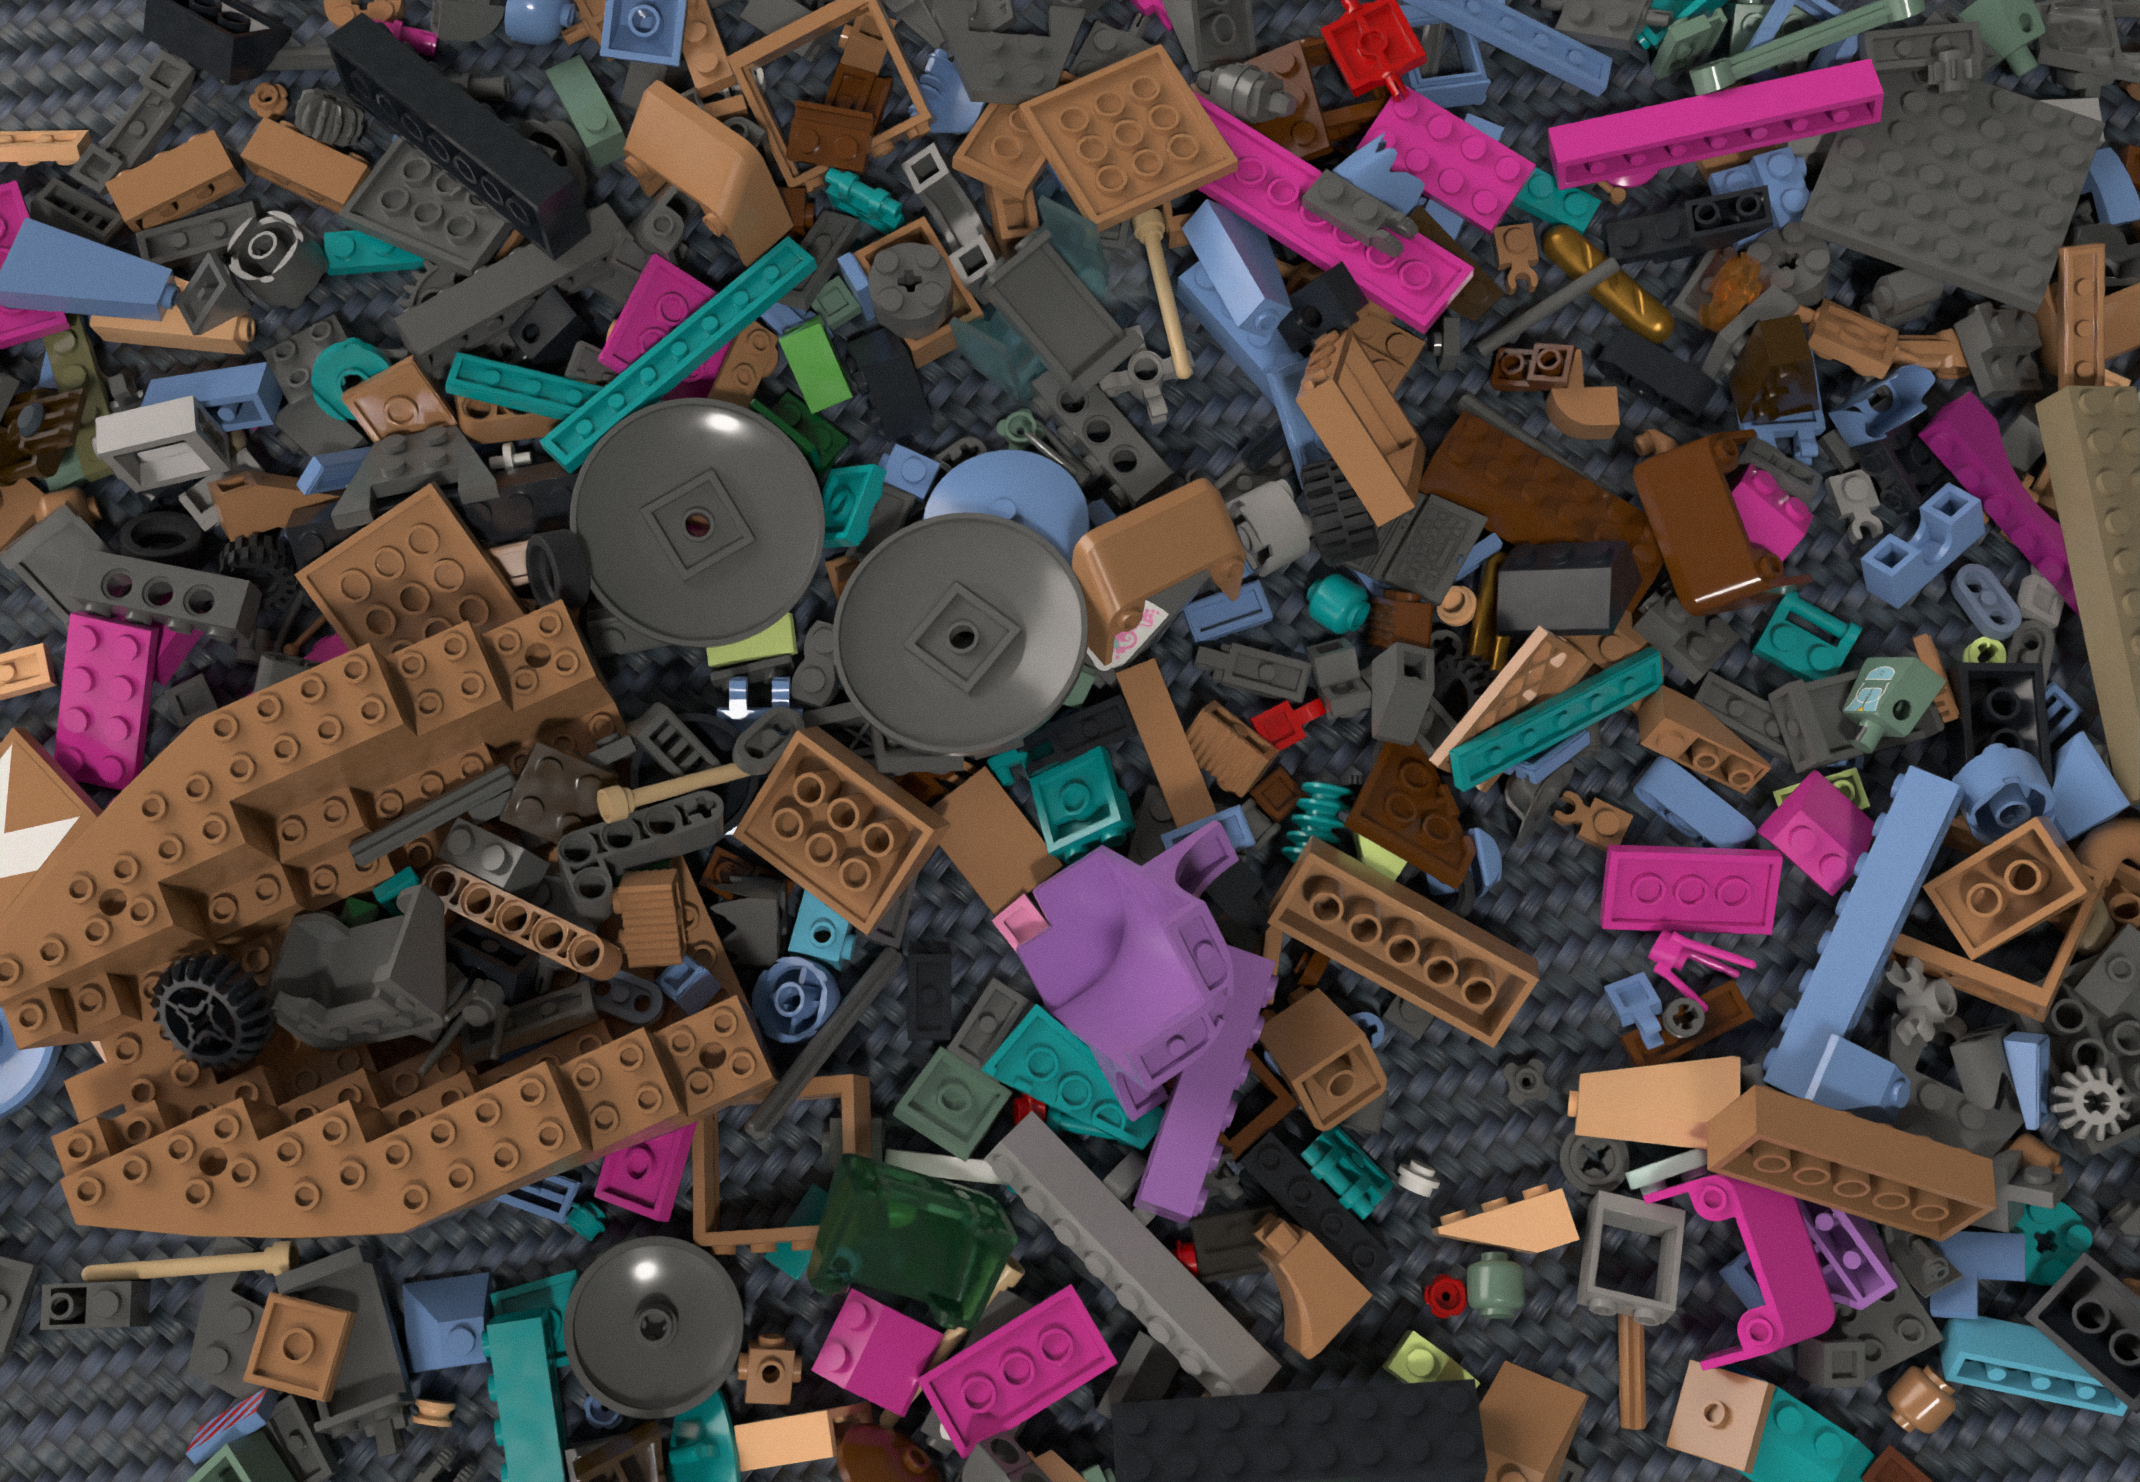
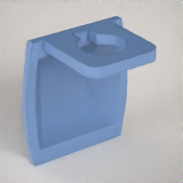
(1484, 868)

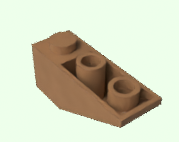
(260, 502)
(1698, 740)

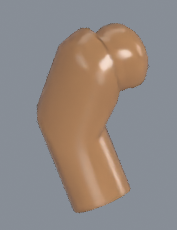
(1654, 442)

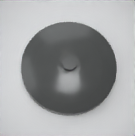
(653, 1327)

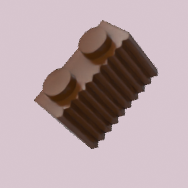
(1400, 618)

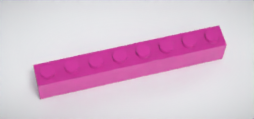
(1716, 124)

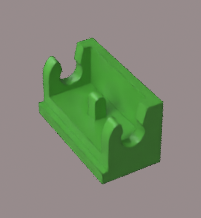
(816, 364)

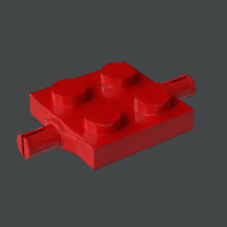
(1374, 46)

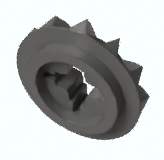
(1590, 1181)

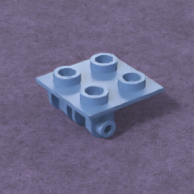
(947, 96)

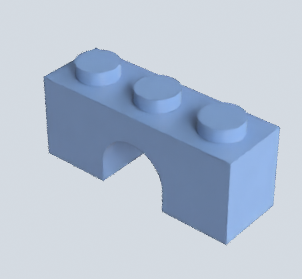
(1946, 529)

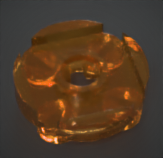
(1731, 288)

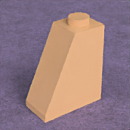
(797, 1436)

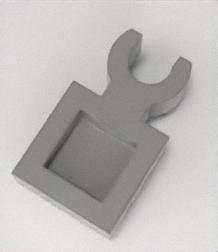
(1854, 497)
(2039, 599)

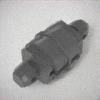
(1247, 92)

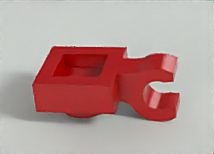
(1283, 725)

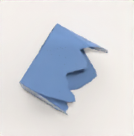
(1370, 172)
(1908, 388)

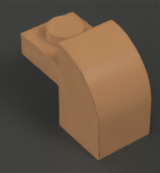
(1583, 410)

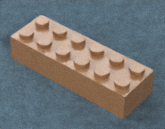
(1403, 941)
(1850, 1163)

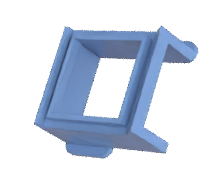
(1822, 10)
(1450, 89)

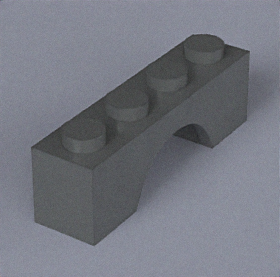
(956, 214)

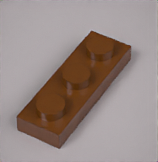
(1725, 1012)

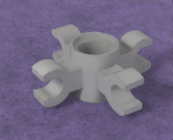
(1150, 390)
(1925, 1004)

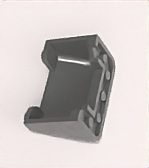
(671, 211)
(363, 981)

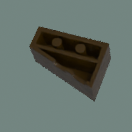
(1481, 291)
(1774, 373)
(625, 1459)

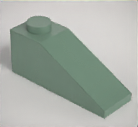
(588, 111)

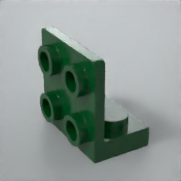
(809, 432)

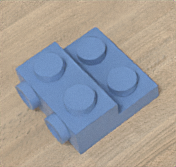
(1785, 183)

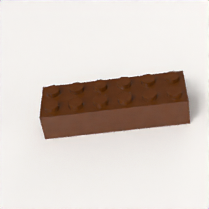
(1534, 496)

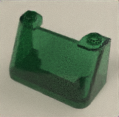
(911, 1239)

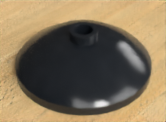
(720, 740)

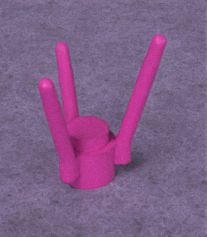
(1674, 950)

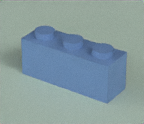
(233, 396)

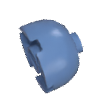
(537, 20)
(795, 999)

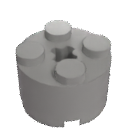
(1271, 526)

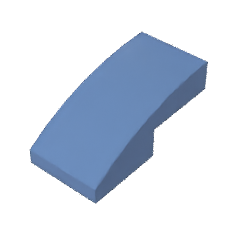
(2112, 189)

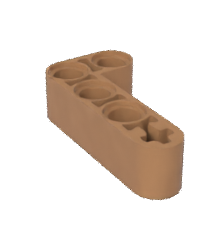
(501, 422)

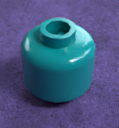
(1338, 603)

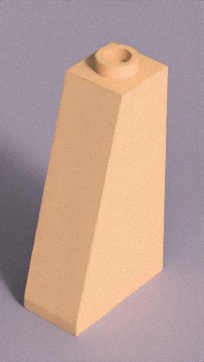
(174, 332)
(1655, 1102)

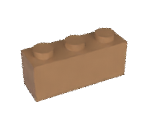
(304, 164)
(175, 183)

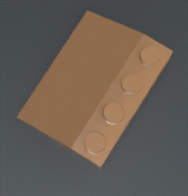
(840, 828)

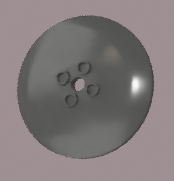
(711, 464)
(948, 579)

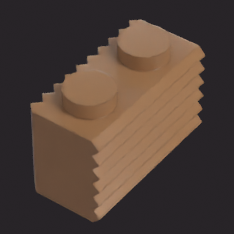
(1229, 749)
(651, 918)

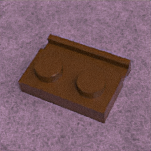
(860, 91)
(831, 137)

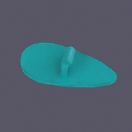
(704, 1444)

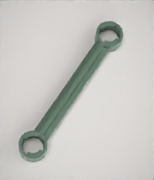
(1726, 71)

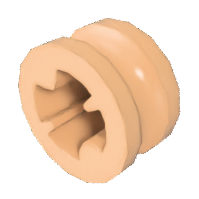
(433, 1412)

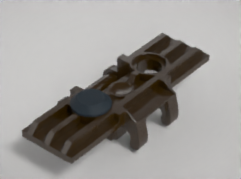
(40, 426)

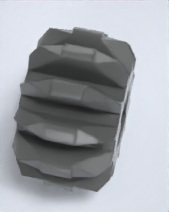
(329, 117)

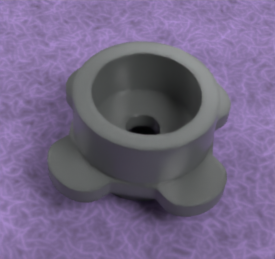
(1517, 1091)

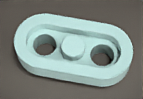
(1653, 1176)

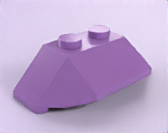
(1849, 1255)

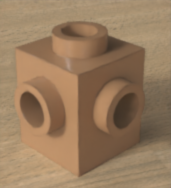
(769, 1385)

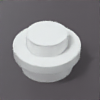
(1418, 1178)

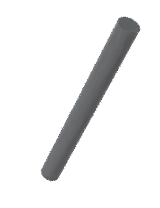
(1547, 307)

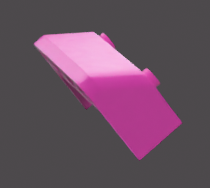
(1781, 1258)

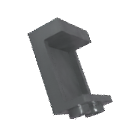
(51, 557)

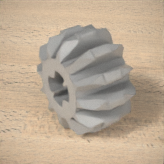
(2108, 1103)

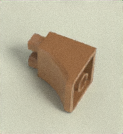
(1322, 1057)
(1313, 1285)

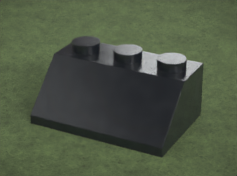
(216, 36)
(1566, 588)
(1997, 706)
(2095, 1325)

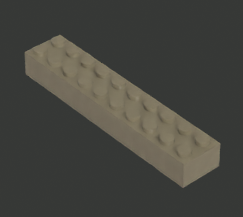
(2095, 481)

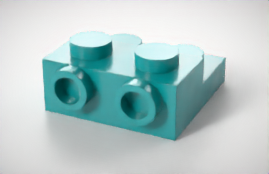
(1081, 806)

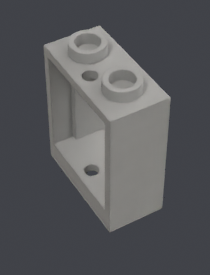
(159, 424)
(1642, 1218)

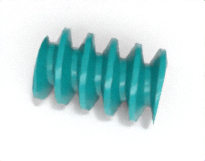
(1319, 816)

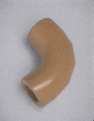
(2110, 845)

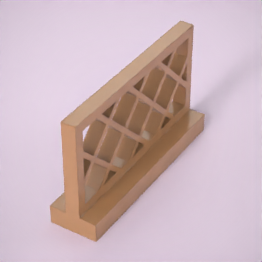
(1534, 679)

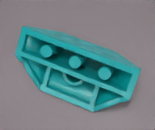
(1804, 1444)

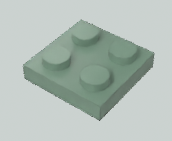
(952, 1104)

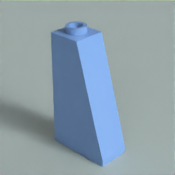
(1240, 267)
(79, 276)

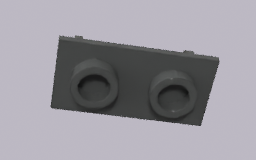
(1919, 1261)

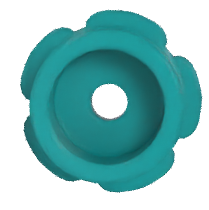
(586, 1219)

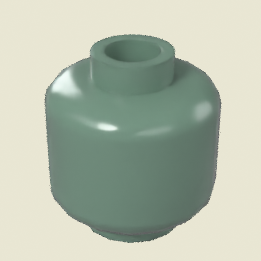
(1495, 1286)

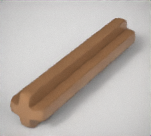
(1631, 1373)

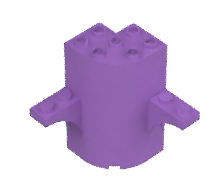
(1136, 961)

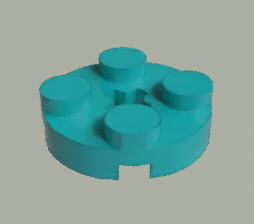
(334, 364)
(2067, 1236)

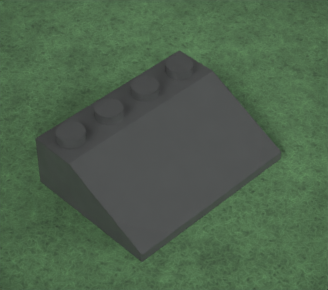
(2086, 1038)

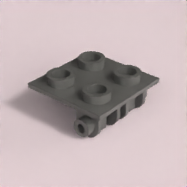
(295, 357)
(1891, 1327)

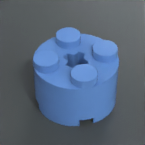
(2003, 792)

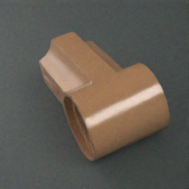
(1940, 353)

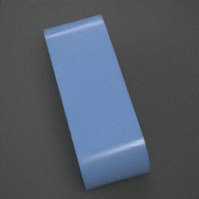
(1692, 807)

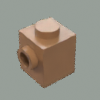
(863, 44)

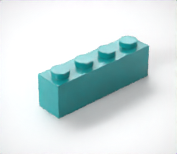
(527, 1396)

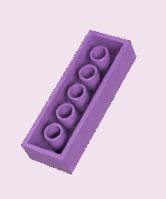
(1202, 1100)

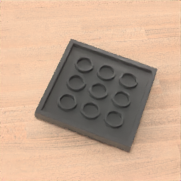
(426, 211)

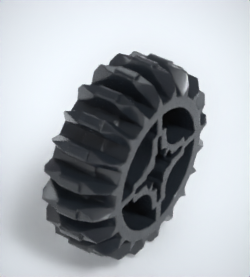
(213, 1010)

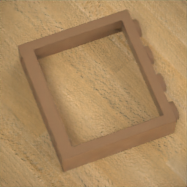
(800, 33)
(1362, 425)
(1985, 981)
(705, 1167)

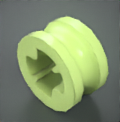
(1994, 647)

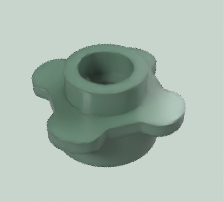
(1021, 419)

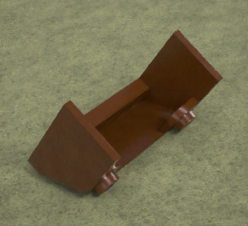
(1703, 530)

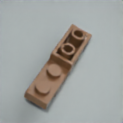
(1010, 218)

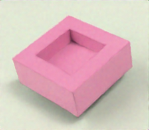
(1020, 921)

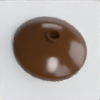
(883, 1455)

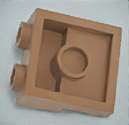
(1389, 349)

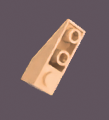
(1523, 1226)

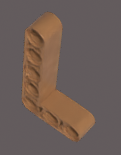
(537, 933)

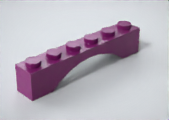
(1972, 449)

